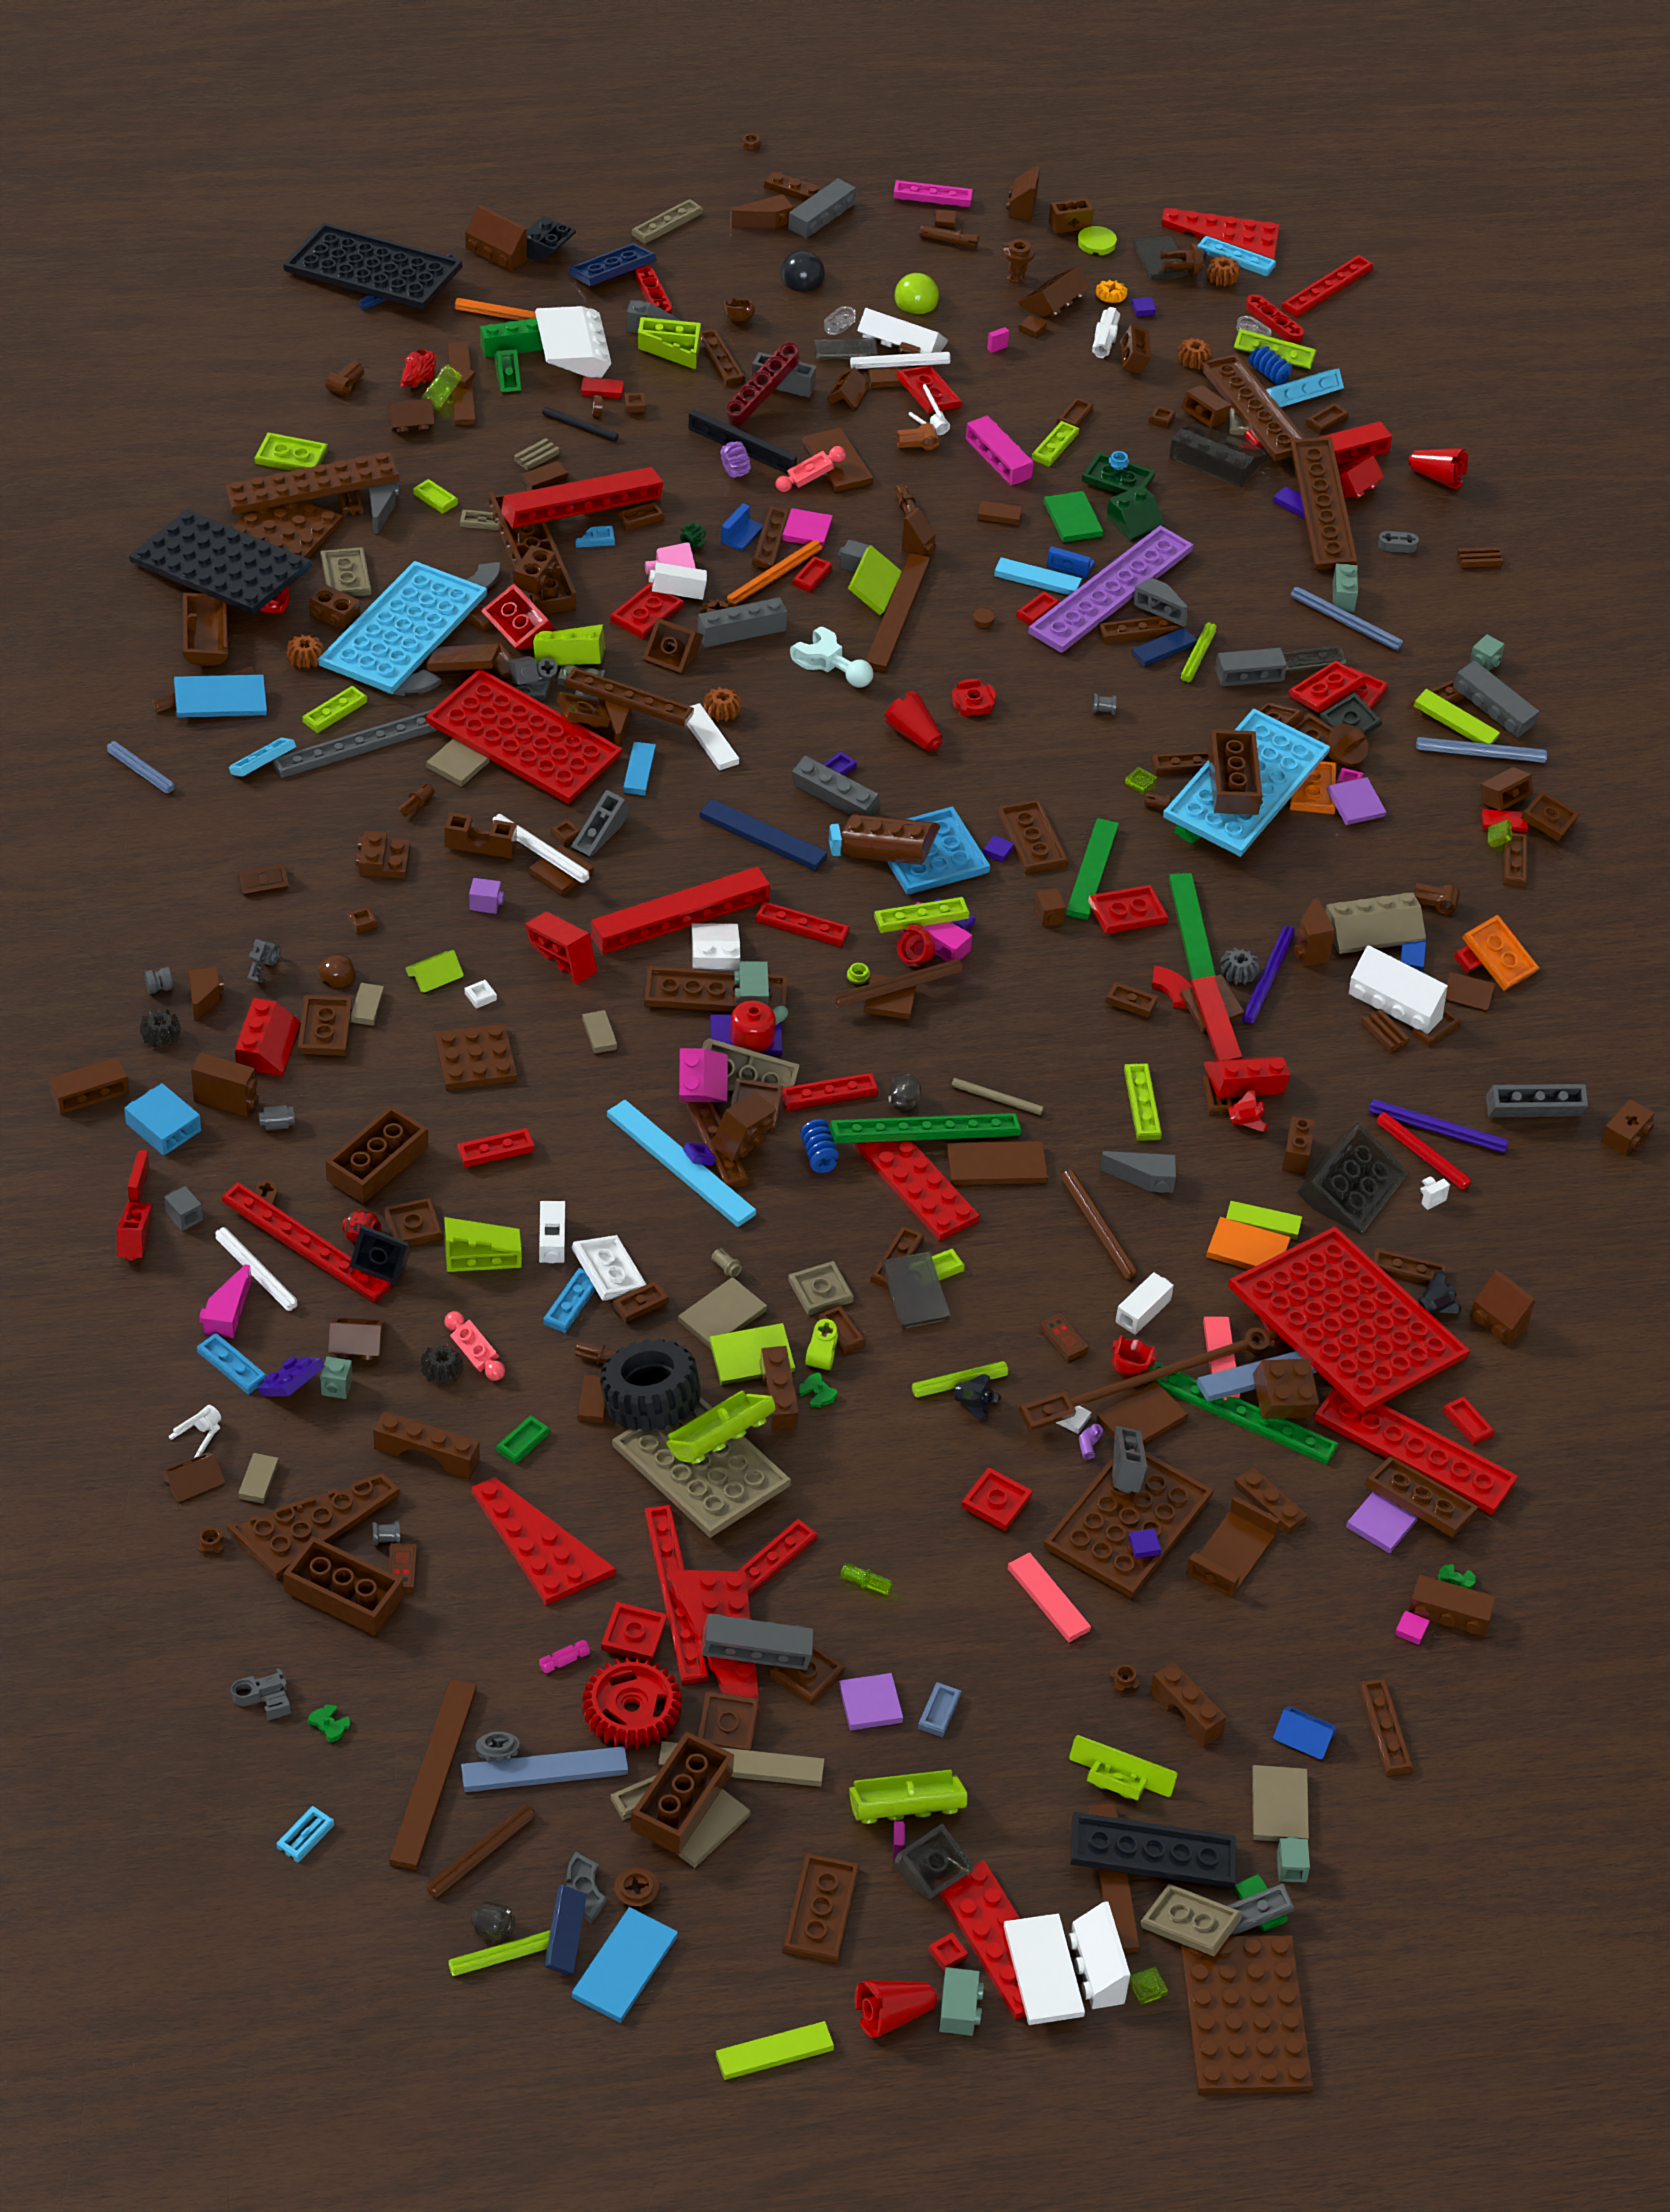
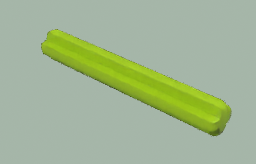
(1198, 652)
(950, 1381)
(499, 1953)

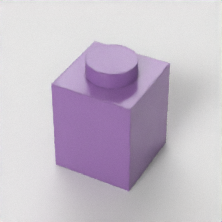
(485, 895)

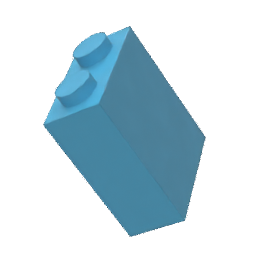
(162, 1119)

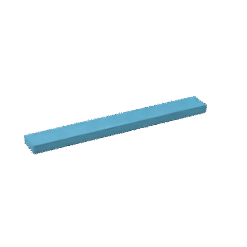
(676, 1160)

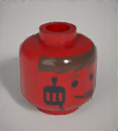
(357, 1218)

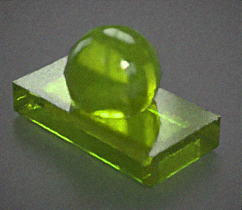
(442, 386)

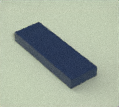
(1164, 647)
(565, 1930)

